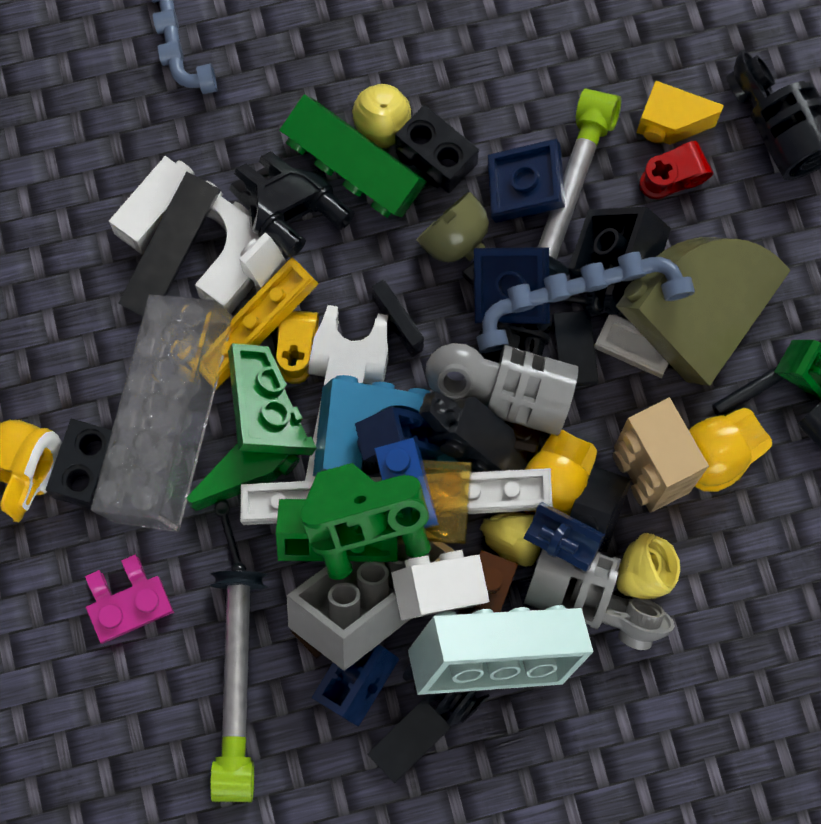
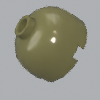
(456, 231)

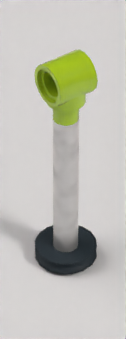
(595, 116)
(233, 772)

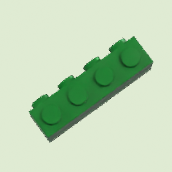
(352, 156)

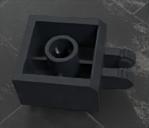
(612, 234)

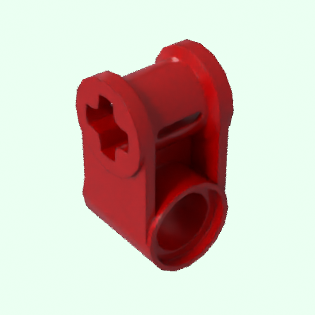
(680, 168)

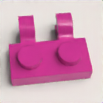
(130, 608)

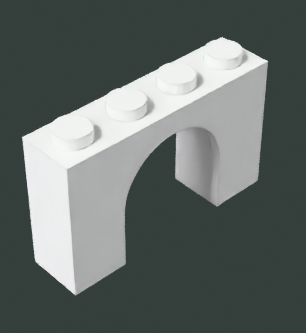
(145, 208)

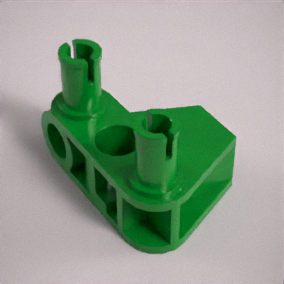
(348, 499)

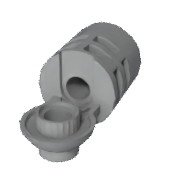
(517, 389)
(636, 618)

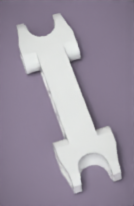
(338, 356)

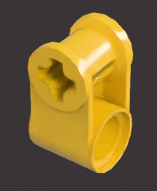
(296, 341)

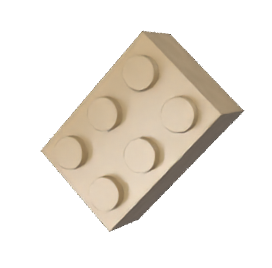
(659, 455)

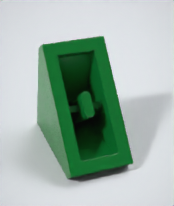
(802, 366)

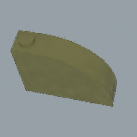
(703, 330)

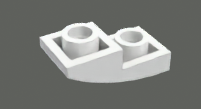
(261, 260)

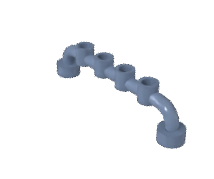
(172, 54)
(593, 278)

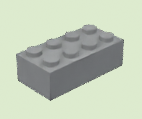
(353, 613)

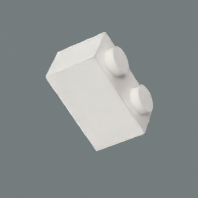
(439, 586)

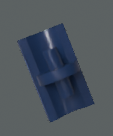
(564, 536)

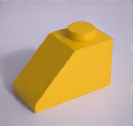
(676, 114)

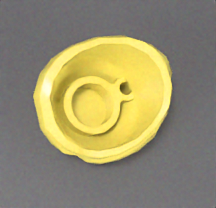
(381, 113)
(505, 537)
(648, 568)

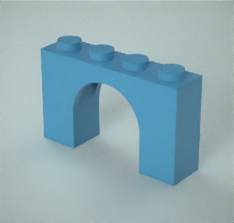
(348, 402)

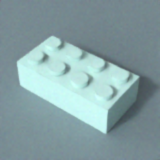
(499, 649)

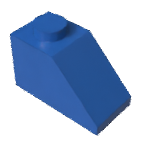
(406, 459)

